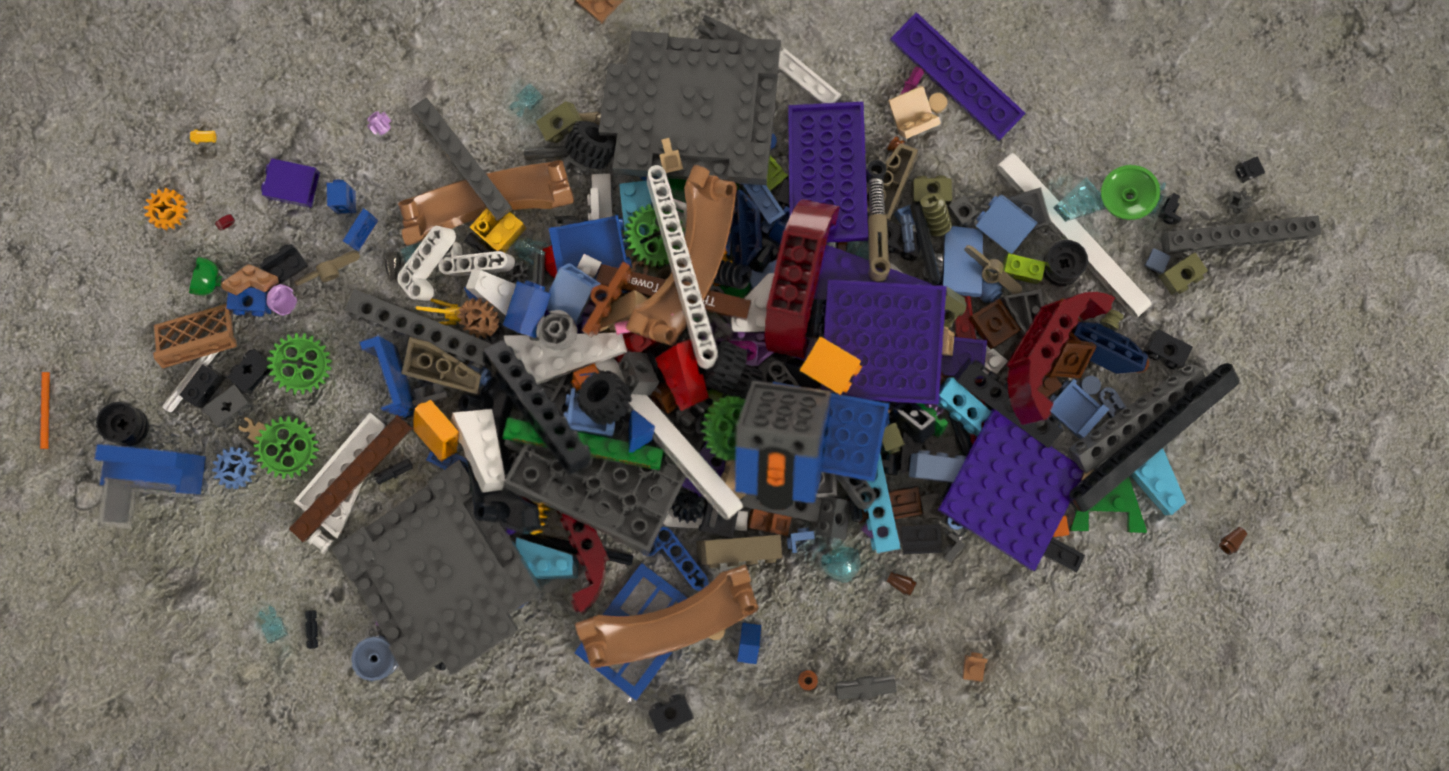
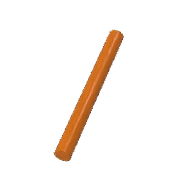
(45, 394)

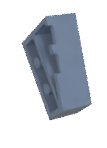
(936, 468)

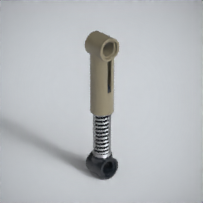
(877, 223)

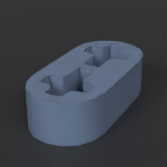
(1116, 401)

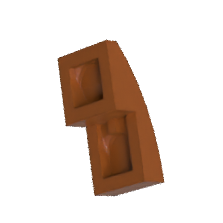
(769, 522)

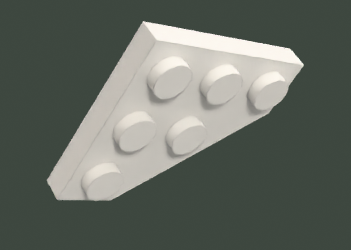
(757, 312)

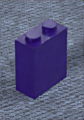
(290, 183)

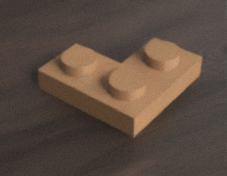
(248, 277)

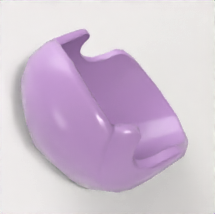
(281, 300)

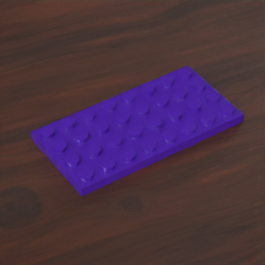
(830, 163)

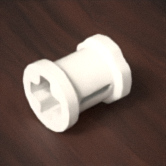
(321, 541)

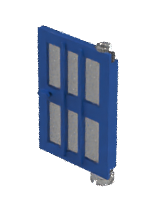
(641, 595)

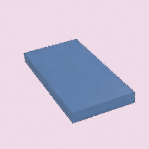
(960, 269)

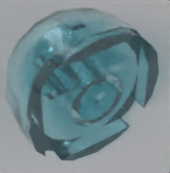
(842, 564)

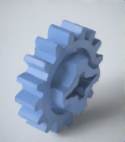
(229, 461)

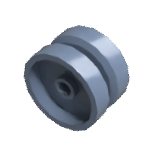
(365, 662)

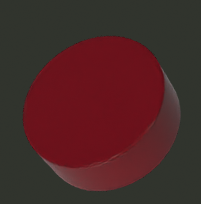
(225, 222)

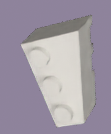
(491, 289)

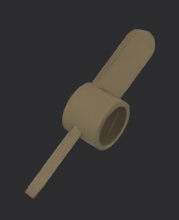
(329, 269)
(1001, 277)

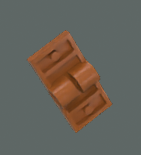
(613, 293)

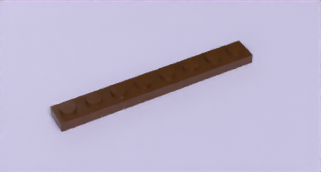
(350, 478)

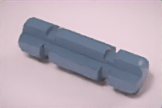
(907, 233)

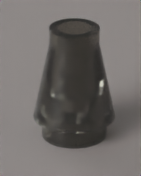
(392, 264)

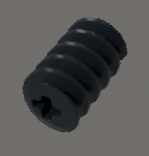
(733, 275)

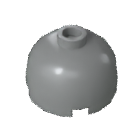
(557, 330)

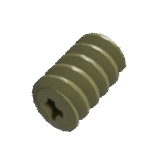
(936, 214)

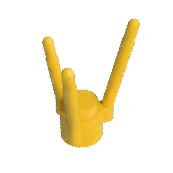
(450, 313)

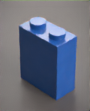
(526, 308)

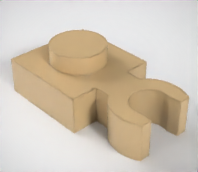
(253, 429)

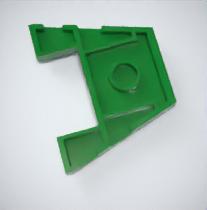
(1118, 500)

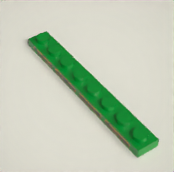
(599, 446)

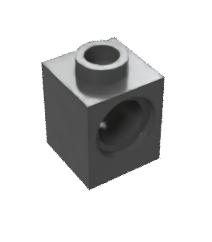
(962, 203)

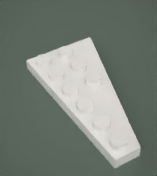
(549, 364)
(345, 455)

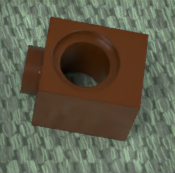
(663, 398)

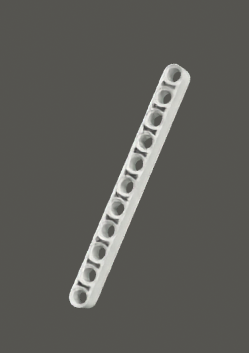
(1098, 260)
(681, 274)
(681, 451)

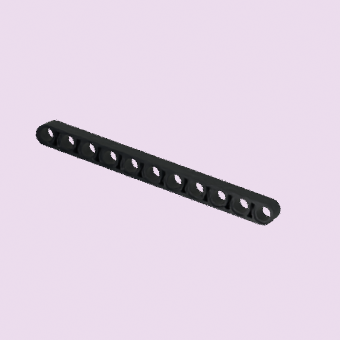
(1154, 437)

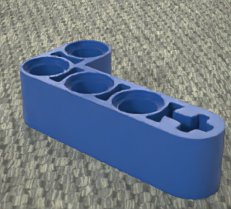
(678, 561)

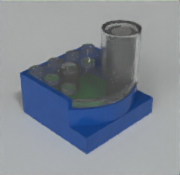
(143, 471)

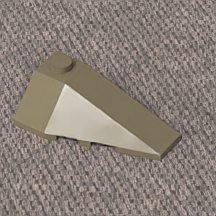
(434, 365)

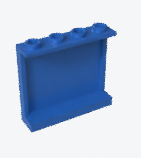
(595, 238)
(392, 369)

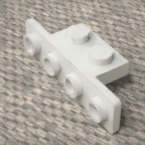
(600, 197)

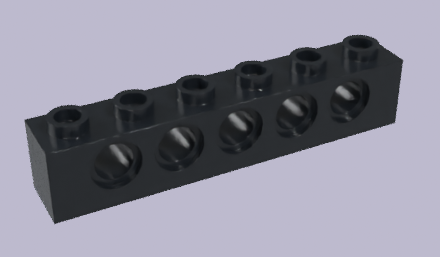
(966, 376)

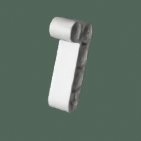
(423, 261)
(476, 261)

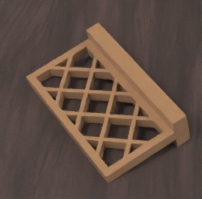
(195, 347)

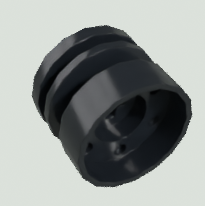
(1072, 256)
(114, 418)

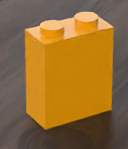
(831, 366)
(435, 430)

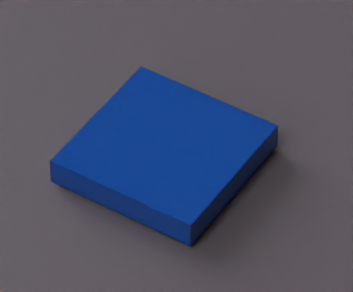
(360, 230)

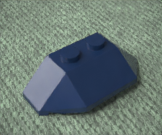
(745, 229)
(1113, 349)

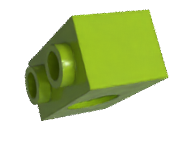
(1024, 268)

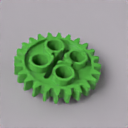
(646, 219)
(297, 381)
(271, 437)
(719, 437)

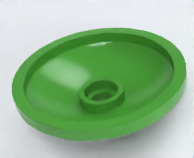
(1130, 181)

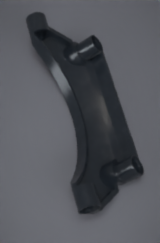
(504, 505)

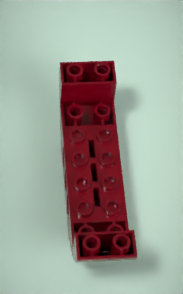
(797, 277)
(1042, 346)
(593, 559)

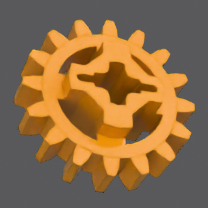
(169, 216)

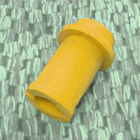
(202, 136)

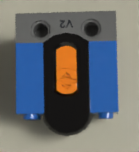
(781, 443)

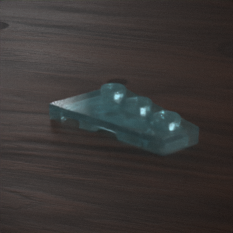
(1080, 201)

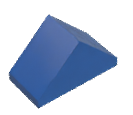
(640, 431)
(749, 643)

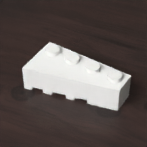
(481, 447)

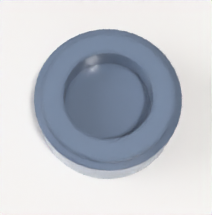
(1090, 385)

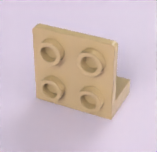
(913, 113)

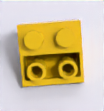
(498, 233)

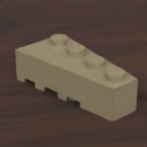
(897, 174)
(739, 550)

